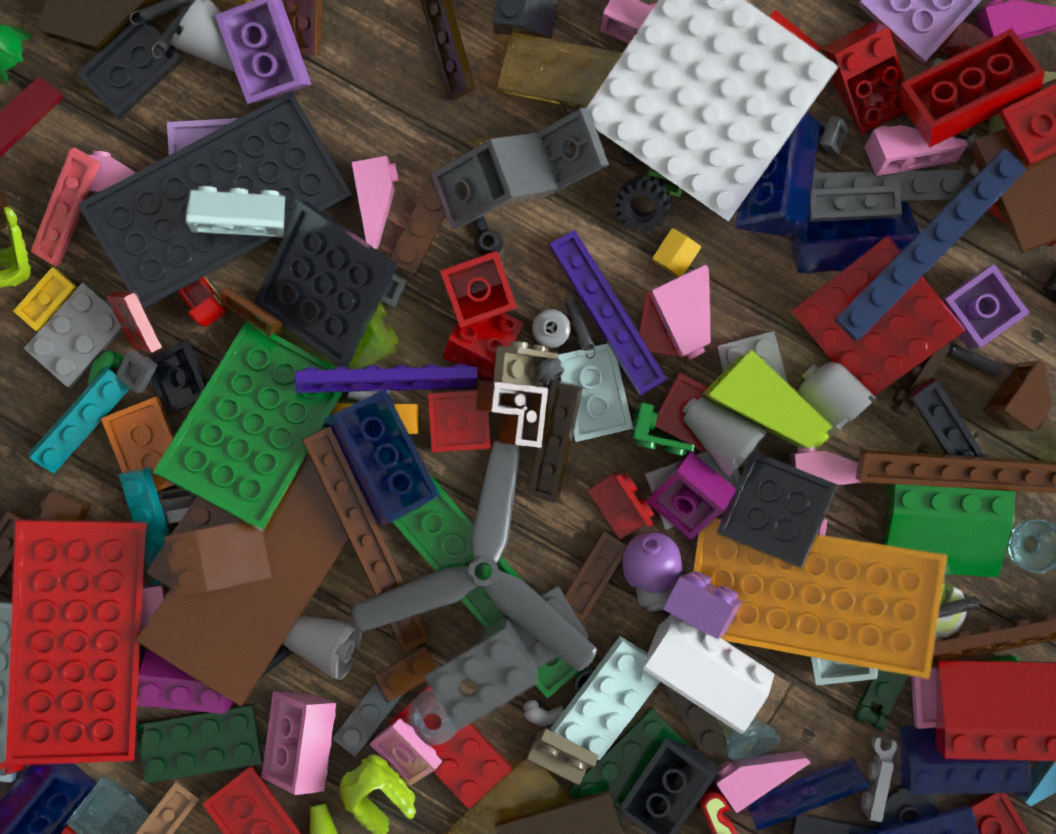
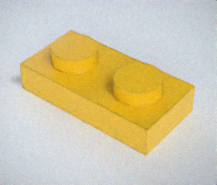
(45, 299)

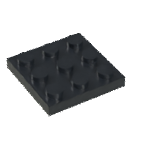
(777, 509)

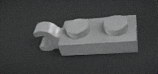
(879, 777)

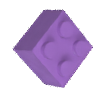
(984, 306)
(703, 604)

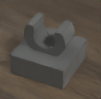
(834, 135)
(136, 371)

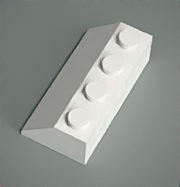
(708, 672)

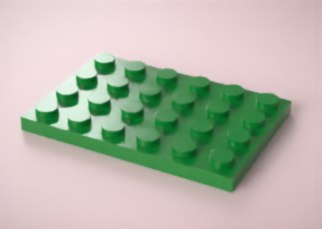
(248, 428)

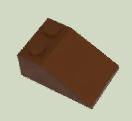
(217, 558)

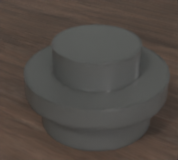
(549, 371)

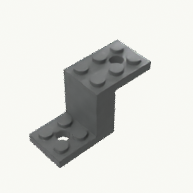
(519, 168)
(500, 665)

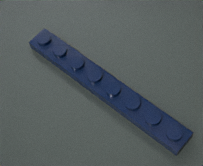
(929, 245)

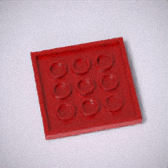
(897, 341)

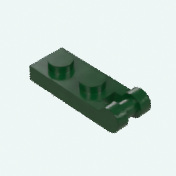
(883, 692)

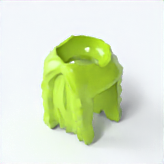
(15, 256)
(371, 775)

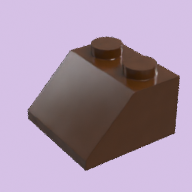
(1022, 398)

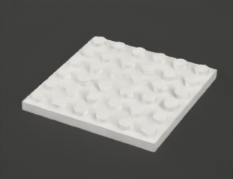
(709, 96)

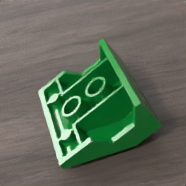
(952, 521)

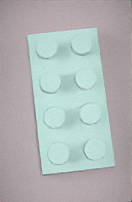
(607, 699)

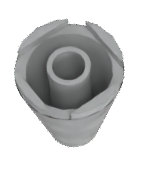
(202, 35)
(722, 433)
(325, 644)

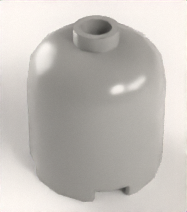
(834, 394)

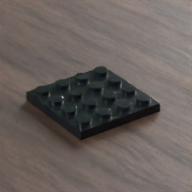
(325, 283)

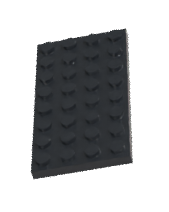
(146, 214)

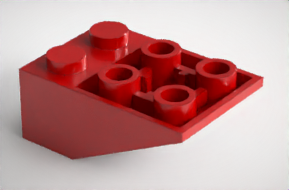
(867, 75)

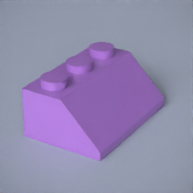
(263, 49)

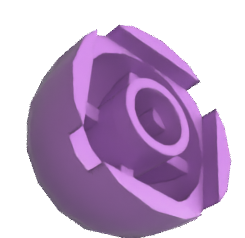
(652, 562)

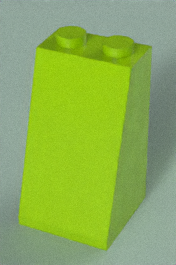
(763, 397)

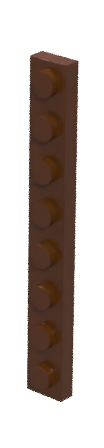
(956, 471)
(360, 528)

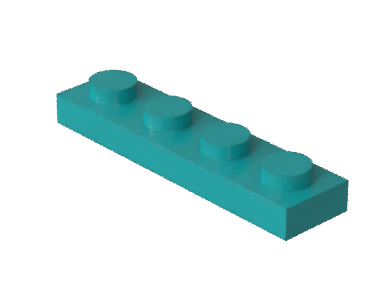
(79, 420)
(146, 507)

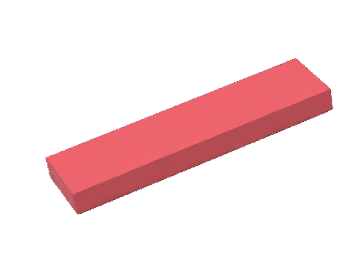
(62, 211)

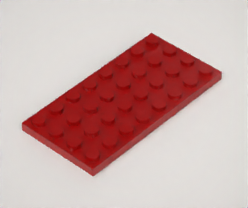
(74, 641)

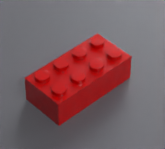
(971, 87)

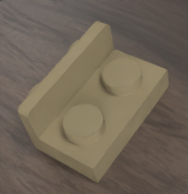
(520, 364)
(561, 756)

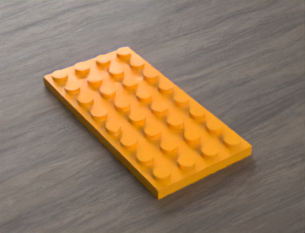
(845, 606)

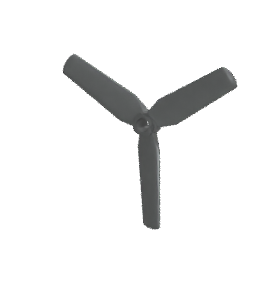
(508, 592)

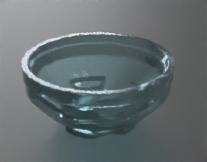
(1044, 557)
(419, 708)
(753, 742)

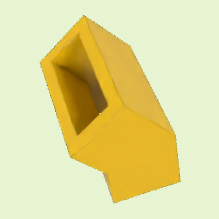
(676, 253)

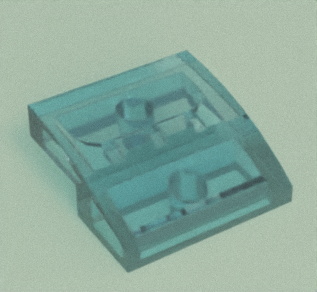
(109, 811)

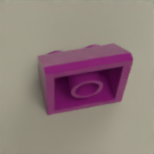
(691, 495)

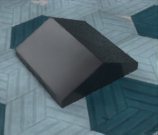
(178, 377)

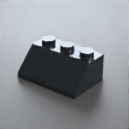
(525, 17)
(669, 788)

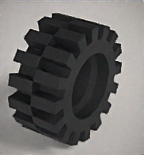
(633, 216)

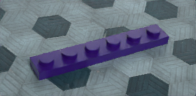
(607, 313)
(376, 379)

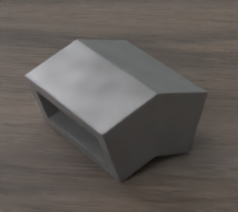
(175, 503)

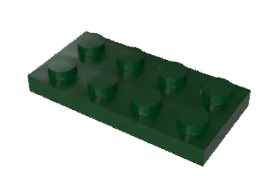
(199, 743)
(626, 759)

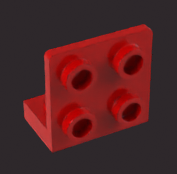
(479, 341)
(619, 504)

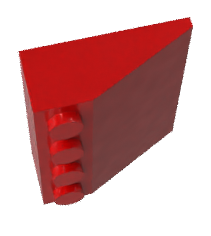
(996, 710)

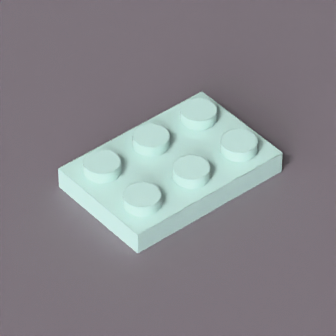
(603, 398)

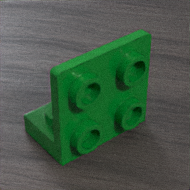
(643, 422)

